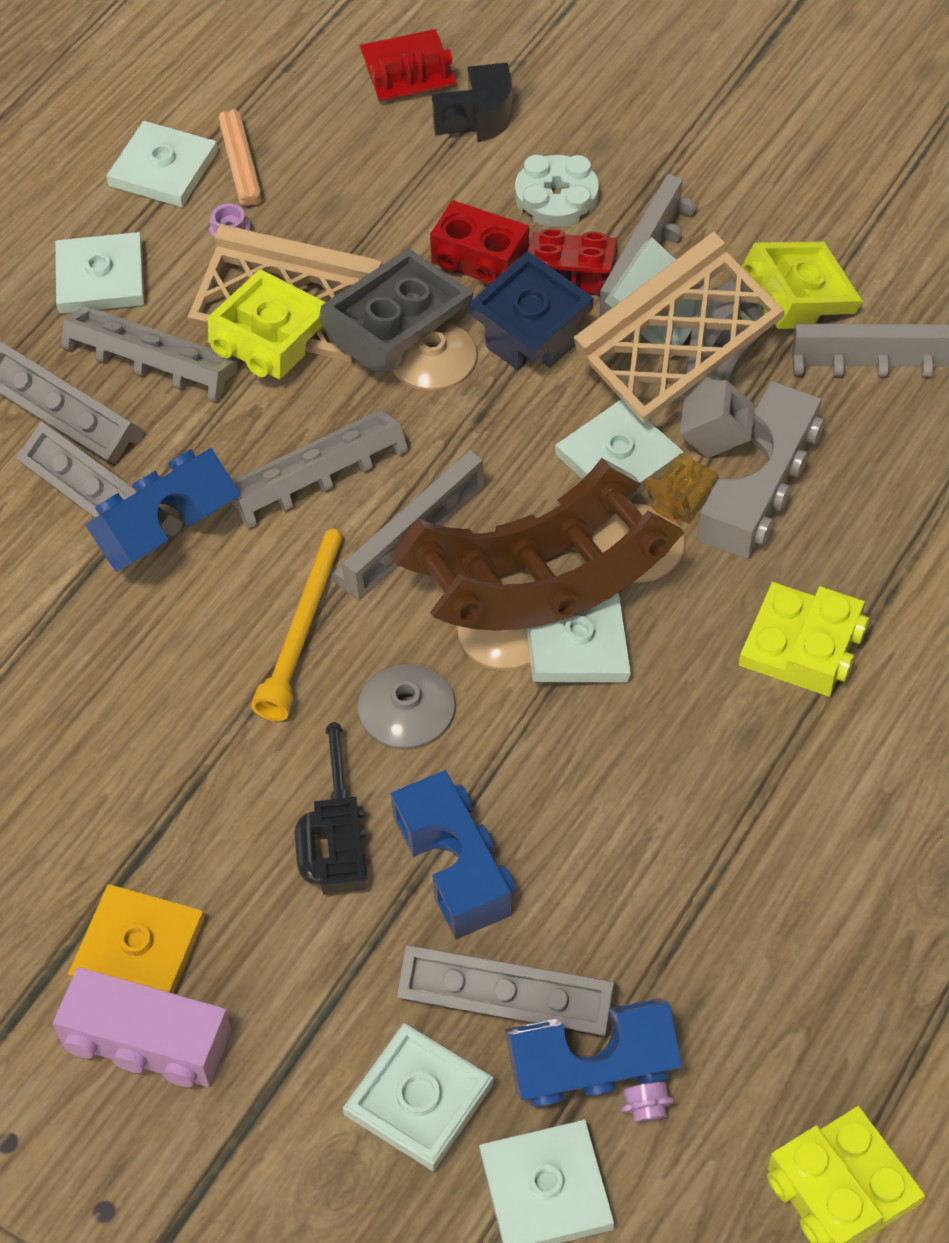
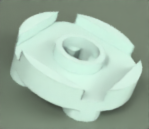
(542, 174)

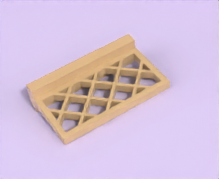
(282, 257)
(662, 295)

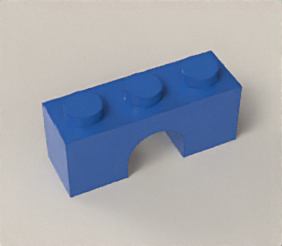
(131, 526)
(438, 817)
(640, 1047)

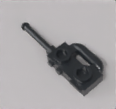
(339, 821)

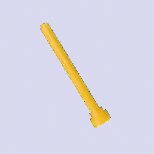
(274, 696)

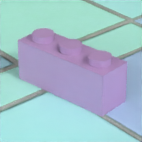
(142, 1028)

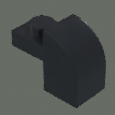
(481, 108)

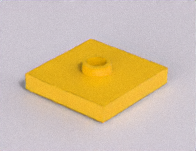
(139, 939)

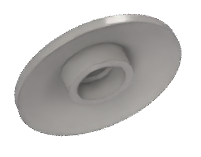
(410, 722)

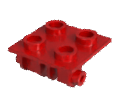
(408, 64)
(586, 253)

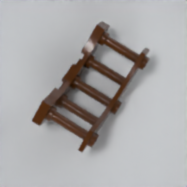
(486, 603)

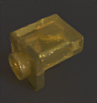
(681, 489)

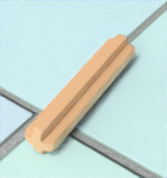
(240, 158)

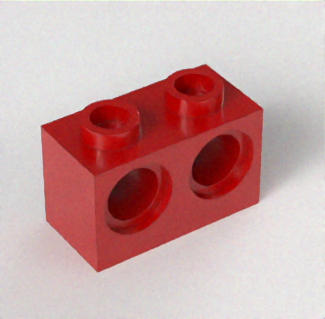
(477, 242)

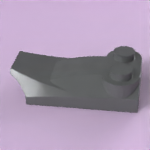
(392, 310)

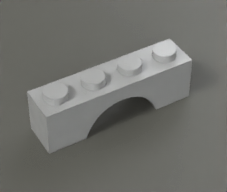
(713, 409)
(741, 509)

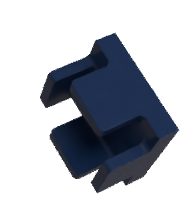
(530, 312)

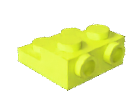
(802, 280)
(265, 325)
(805, 637)
(843, 1180)

